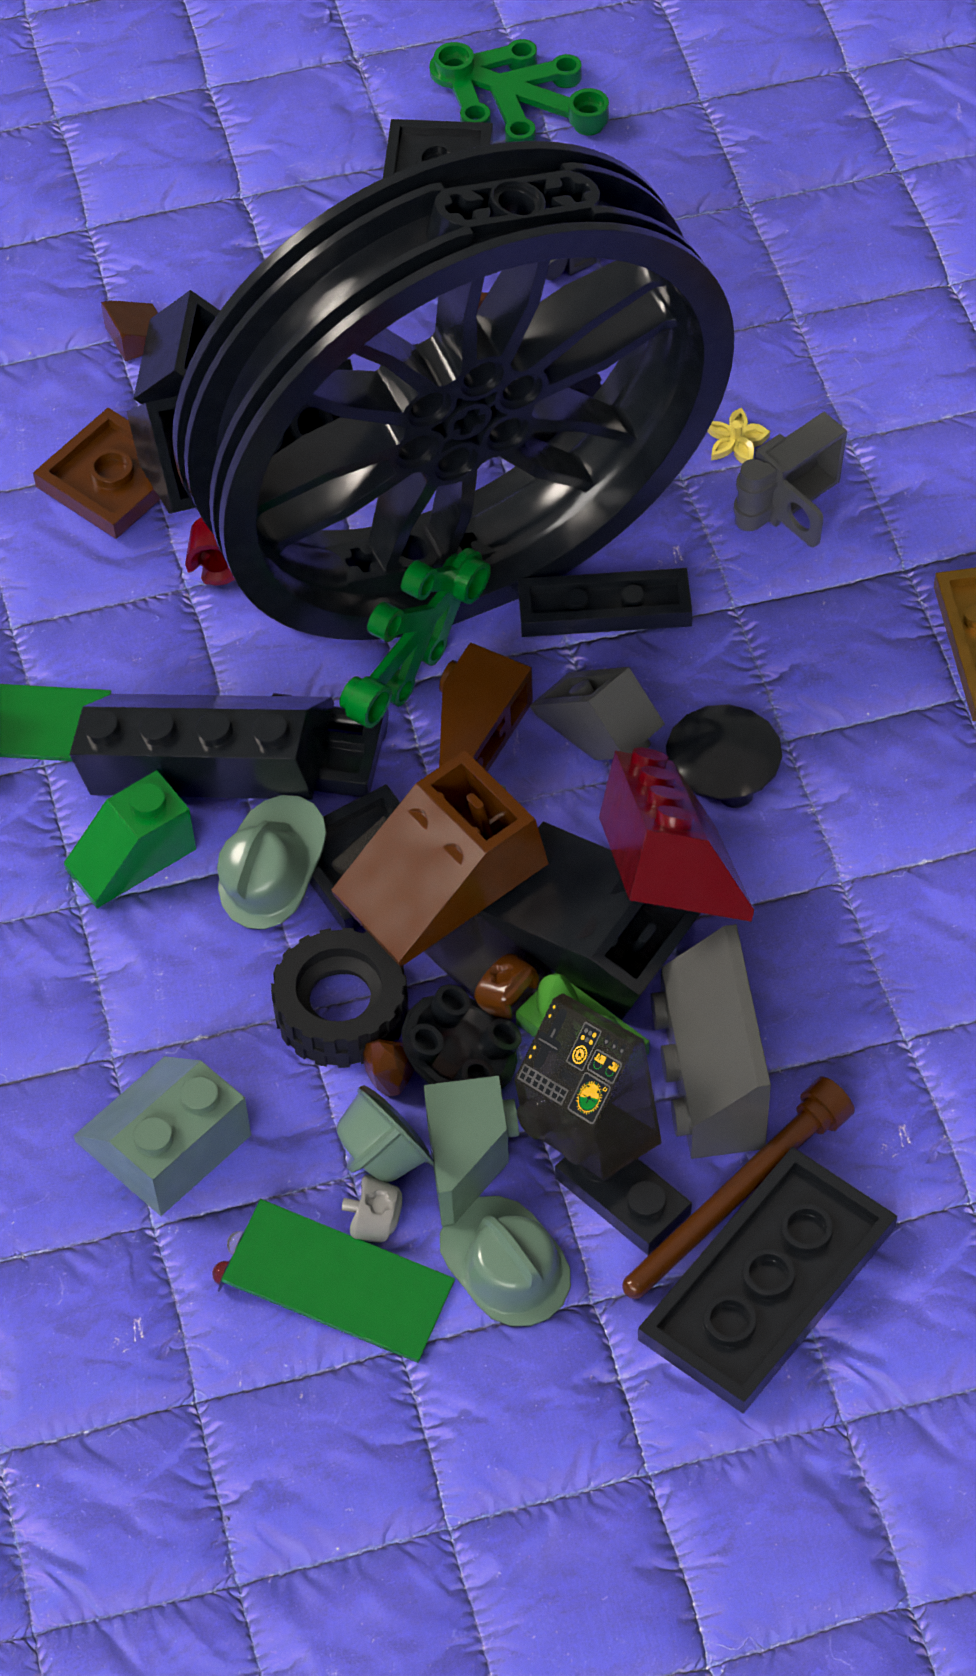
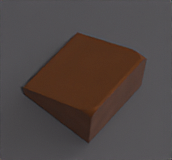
(128, 325)

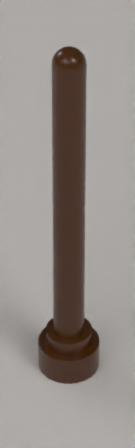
(821, 1109)

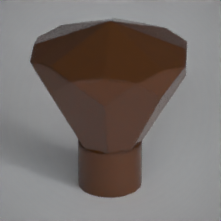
(387, 1066)

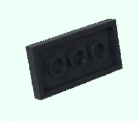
(767, 1279)

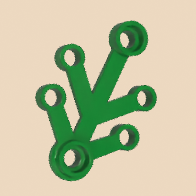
(459, 69)
(423, 631)

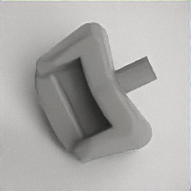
(376, 1211)

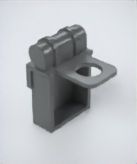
(789, 476)

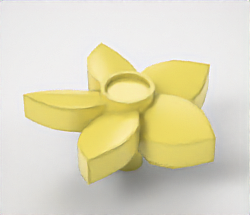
(737, 437)

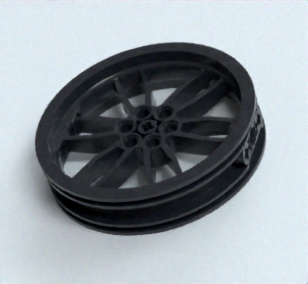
(458, 395)

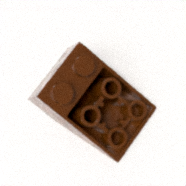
(440, 859)

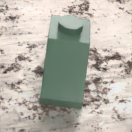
(467, 1139)

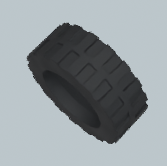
(329, 955)

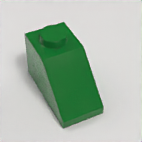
(131, 839)

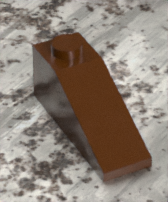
(482, 703)

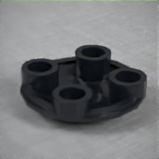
(725, 753)
(456, 1040)

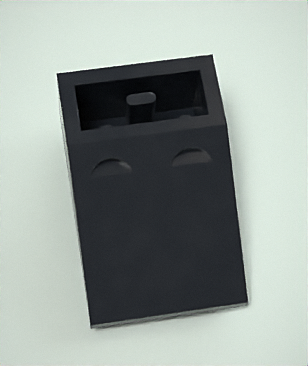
(585, 925)

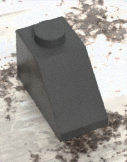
(600, 711)

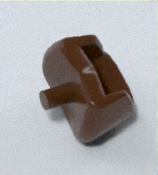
(505, 984)

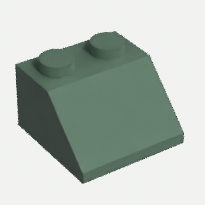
(168, 1130)

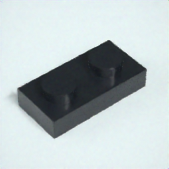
(630, 1200)

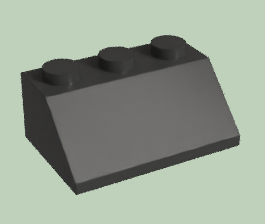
(713, 1048)

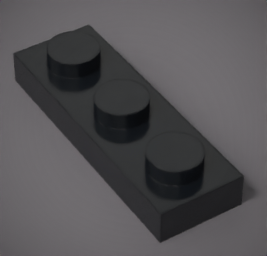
(604, 602)

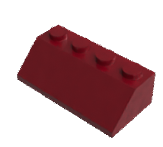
(667, 840)

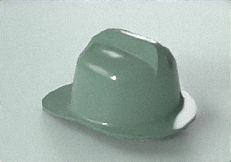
(270, 861)
(379, 1138)
(506, 1262)

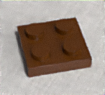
(100, 475)

